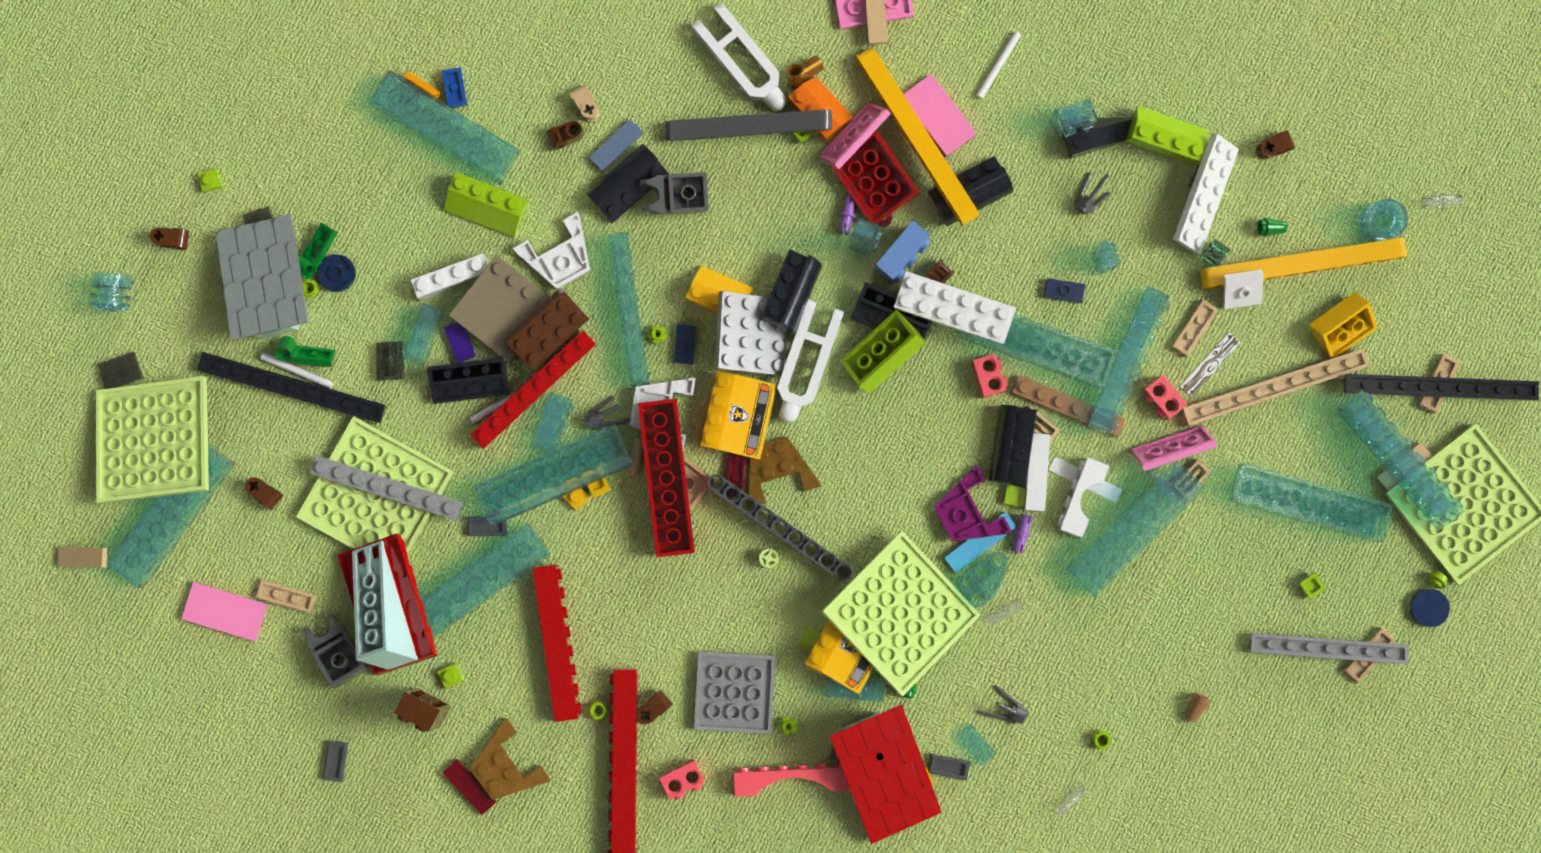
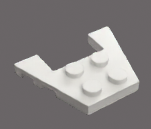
(564, 261)
(659, 392)

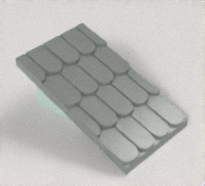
(262, 278)

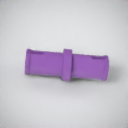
(847, 215)
(1022, 533)

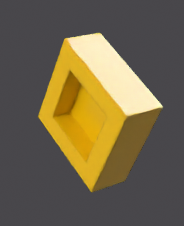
(599, 487)
(576, 498)

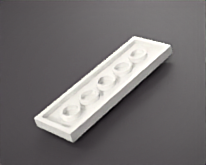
(1205, 194)
(954, 308)

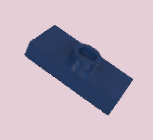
(1064, 290)
(685, 344)

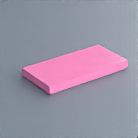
(853, 12)
(939, 115)
(854, 135)
(1173, 448)
(224, 611)

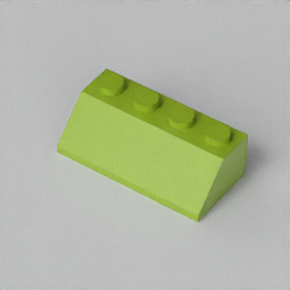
(1167, 136)
(485, 204)
(882, 351)

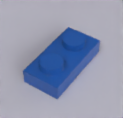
(454, 87)

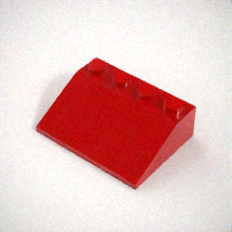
(877, 179)

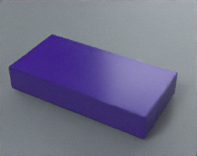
(460, 342)

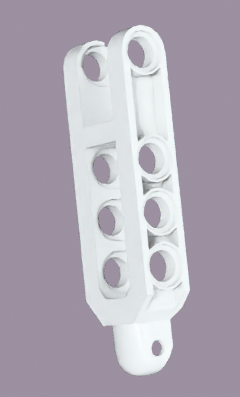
(769, 91)
(791, 402)

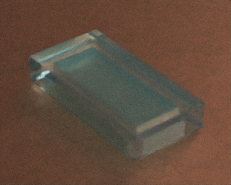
(976, 744)

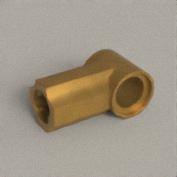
(798, 73)

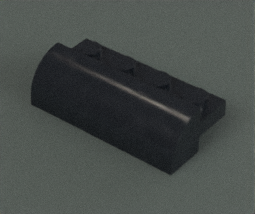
(982, 183)
(621, 186)
(791, 291)
(877, 304)
(468, 380)
(1012, 445)

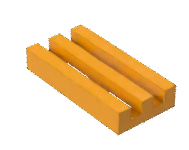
(411, 78)

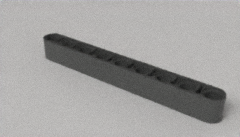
(748, 125)
(788, 528)

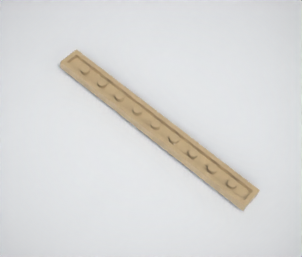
(1275, 387)

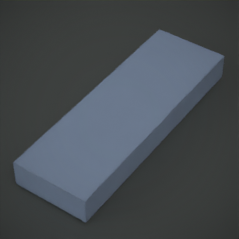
(616, 145)

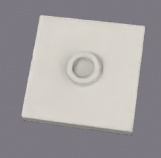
(1243, 289)

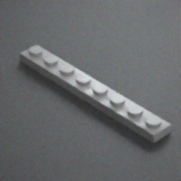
(386, 487)
(1329, 648)

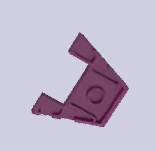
(961, 515)

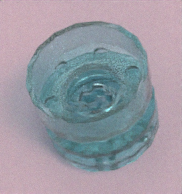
(1393, 216)
(110, 291)

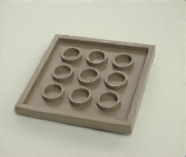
(497, 305)

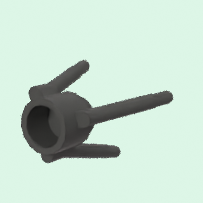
(1085, 204)
(595, 417)
(1016, 713)

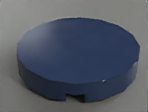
(336, 273)
(1429, 607)

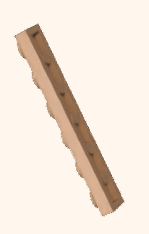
(1057, 401)

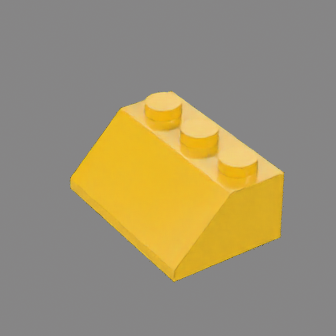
(707, 285)
(1344, 325)

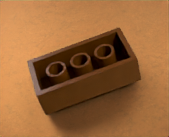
(546, 329)
(422, 710)

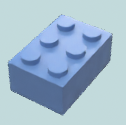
(902, 253)

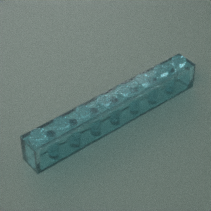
(629, 309)
(1128, 360)

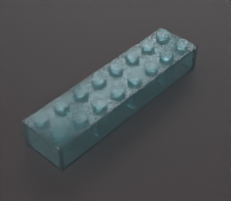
(444, 127)
(1053, 351)
(1401, 460)
(553, 475)
(1311, 503)
(164, 525)
(1135, 528)
(483, 579)

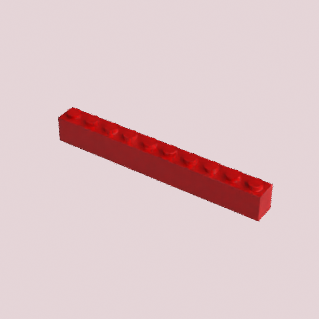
(623, 760)

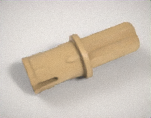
(636, 457)

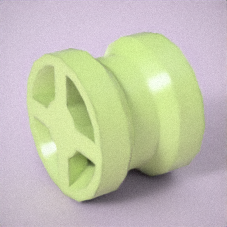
(768, 558)

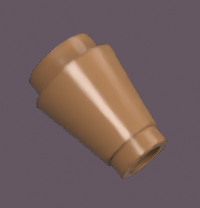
(1197, 707)

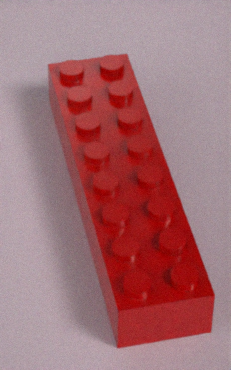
(666, 477)

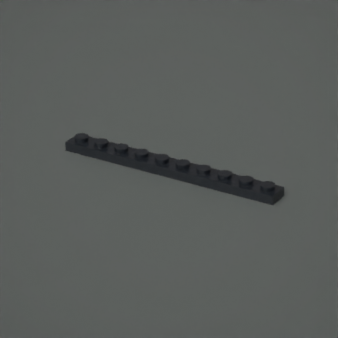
(291, 387)
(1442, 387)

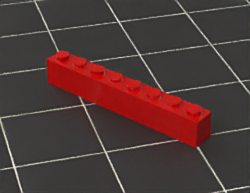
(532, 389)
(556, 643)

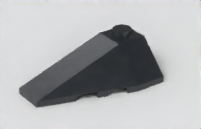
(1104, 134)

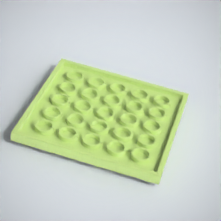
(151, 440)
(1493, 499)
(363, 517)
(901, 613)

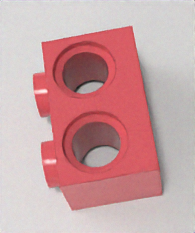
(983, 377)
(1168, 393)
(680, 775)

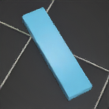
(974, 547)

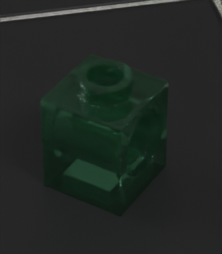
(1215, 253)

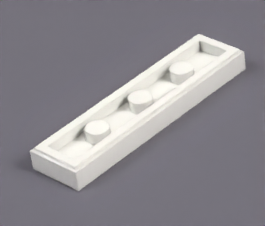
(1038, 473)

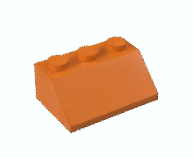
(815, 96)

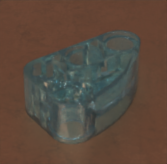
(987, 585)

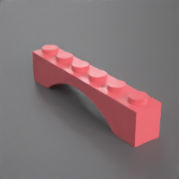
(751, 782)

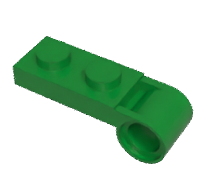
(316, 250)
(290, 352)

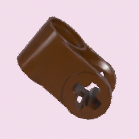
(564, 135)
(1277, 145)
(173, 238)
(940, 272)
(266, 494)
(656, 705)

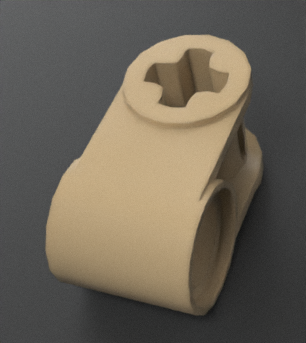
(584, 101)

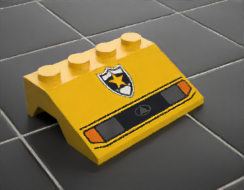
(738, 415)
(839, 660)

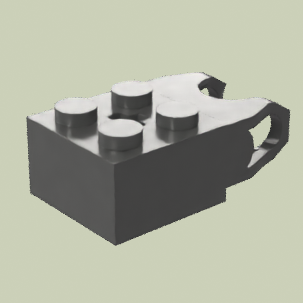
(671, 197)
(332, 647)

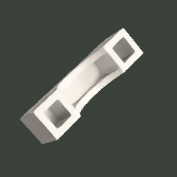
(439, 280)
(1073, 520)

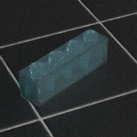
(865, 237)

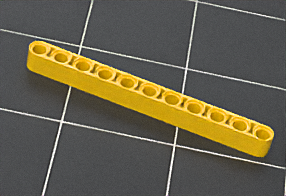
(917, 136)
(1310, 261)

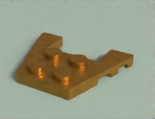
(778, 460)
(498, 772)

